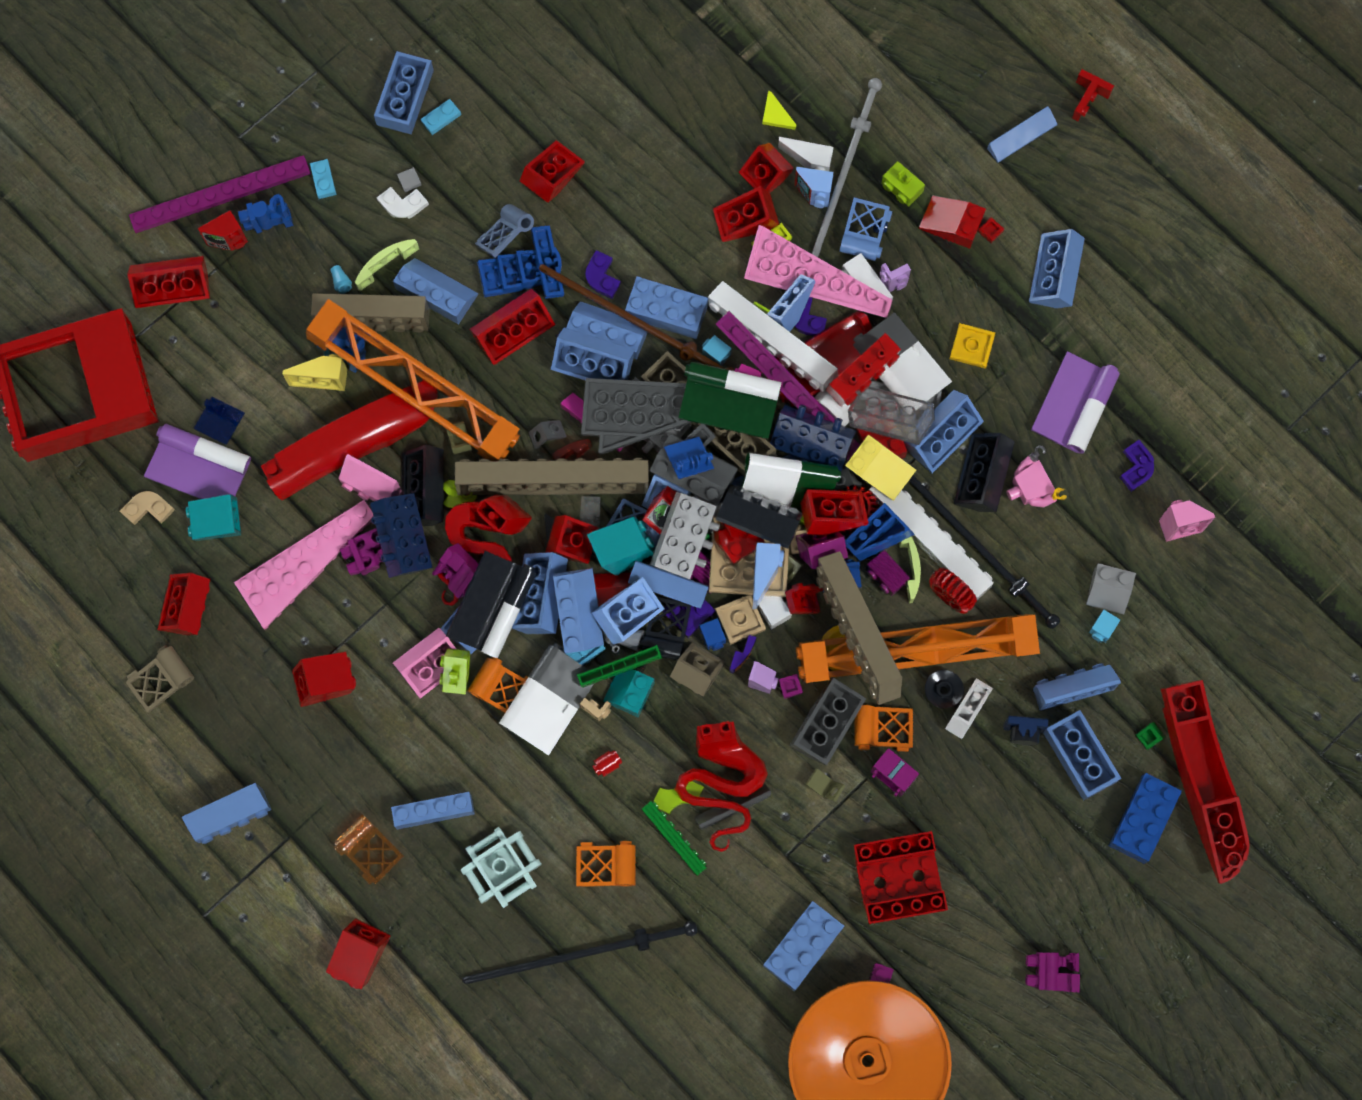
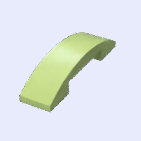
(402, 248)
(912, 585)

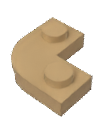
(144, 503)

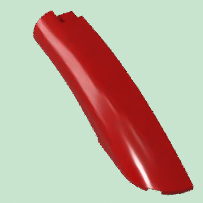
(354, 434)
(1206, 778)

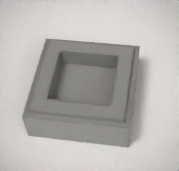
(409, 179)

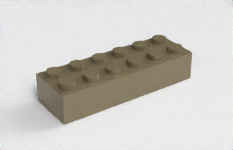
(380, 311)

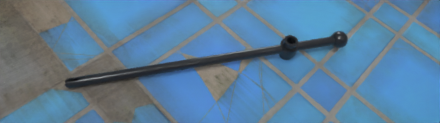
(1018, 586)
(640, 940)

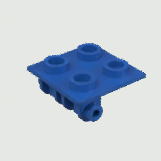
(689, 457)

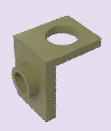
(824, 785)

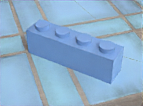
(432, 810)

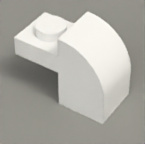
(833, 407)

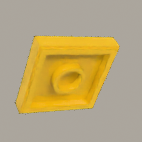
(972, 345)

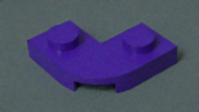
(597, 276)
(810, 324)
(1142, 468)

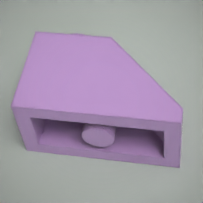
(762, 678)

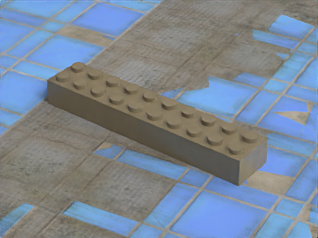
(551, 477)

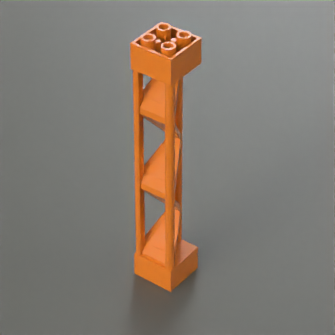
(329, 323)
(928, 646)

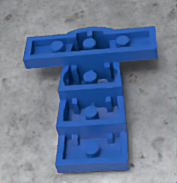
(521, 270)

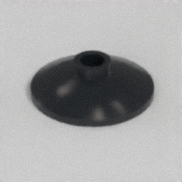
(948, 680)

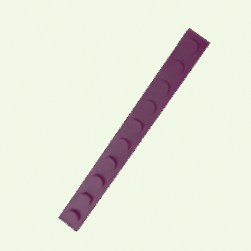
(219, 194)
(773, 368)

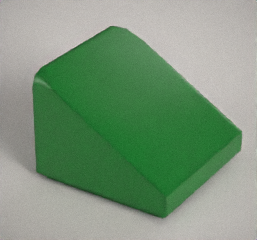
(1150, 735)

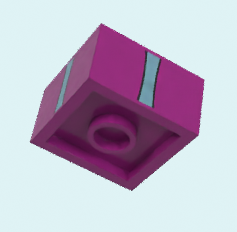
(894, 772)

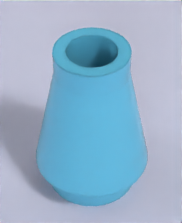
(340, 280)

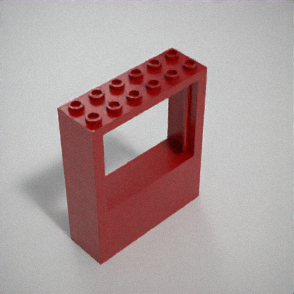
(112, 376)

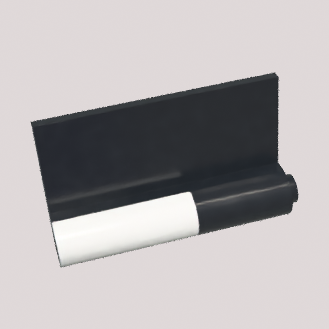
(491, 604)

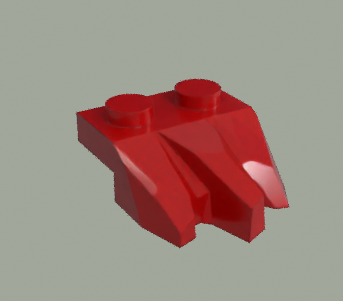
(735, 542)

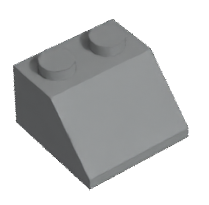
(1110, 588)

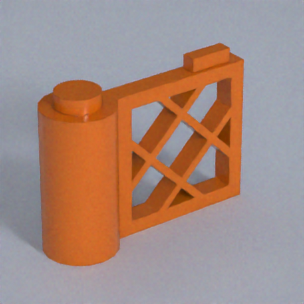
(489, 678)
(867, 728)
(622, 861)

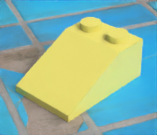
(320, 373)
(881, 467)

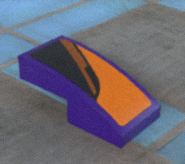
(739, 657)

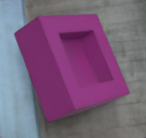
(790, 686)

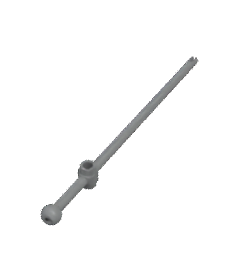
(860, 125)

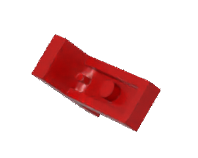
(1095, 86)

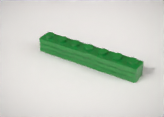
(619, 666)
(674, 837)

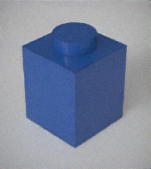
(713, 635)

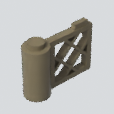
(173, 670)

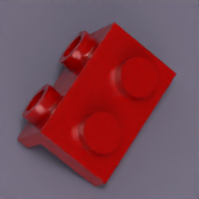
(803, 599)

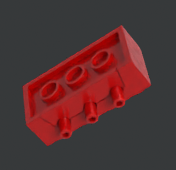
(865, 368)

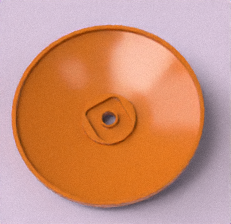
(872, 1020)

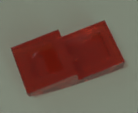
(577, 448)

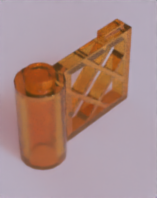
(356, 837)

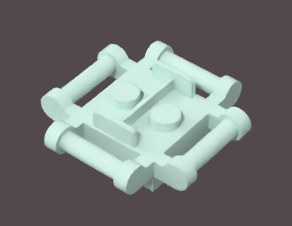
(500, 867)

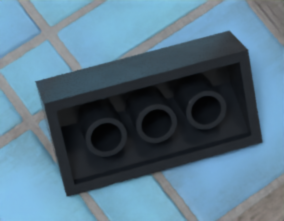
(984, 472)
(424, 477)
(759, 516)

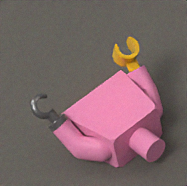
(1033, 483)

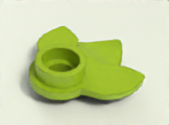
(452, 499)

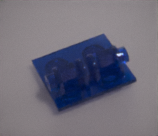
(219, 420)

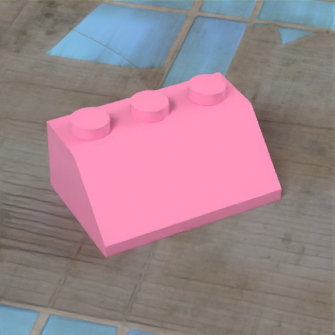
(367, 480)
(1184, 520)
(422, 663)

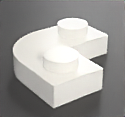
(402, 208)

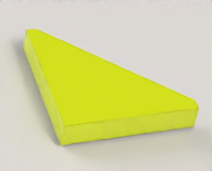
(776, 115)

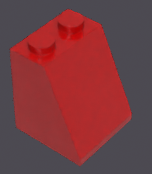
(323, 678)
(357, 953)

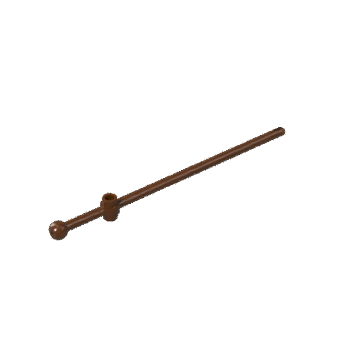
(687, 350)

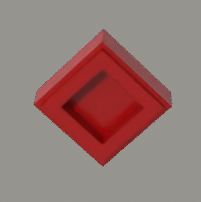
(991, 230)

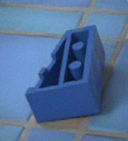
(881, 532)

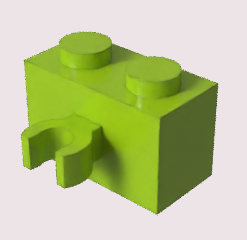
(902, 184)
(455, 671)

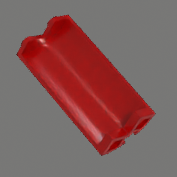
(835, 346)

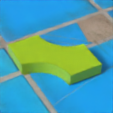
(669, 799)

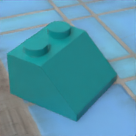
(630, 691)

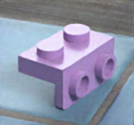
(895, 279)

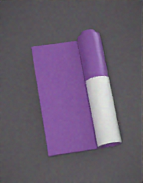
(1075, 402)
(196, 464)

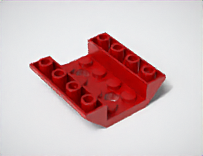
(896, 862)

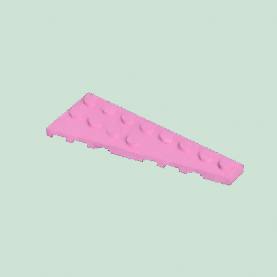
(780, 262)
(286, 575)

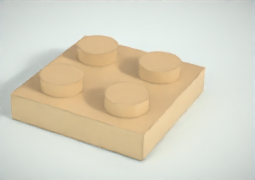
(740, 619)

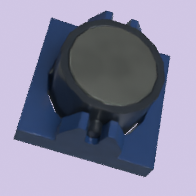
(1025, 729)

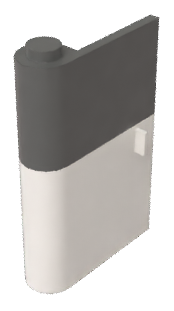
(915, 371)
(547, 700)

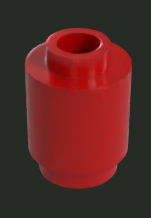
(606, 763)

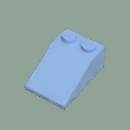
(767, 561)
(627, 611)

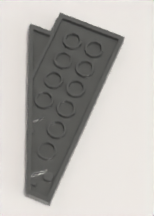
(630, 410)

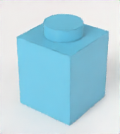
(716, 350)
(1104, 626)

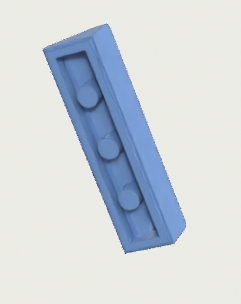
(1022, 134)
(670, 584)

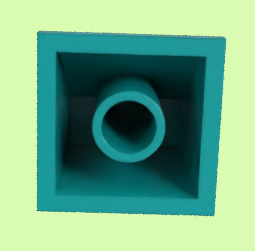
(213, 518)
(621, 545)

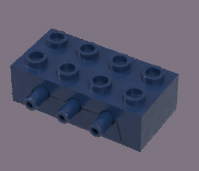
(812, 437)
(400, 535)

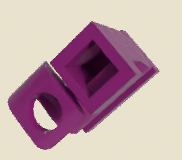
(363, 550)
(459, 569)
(1047, 972)

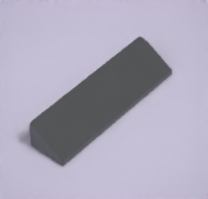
(717, 814)

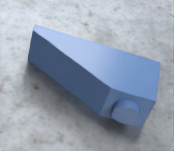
(792, 303)

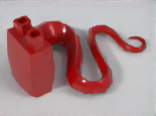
(491, 514)
(724, 747)

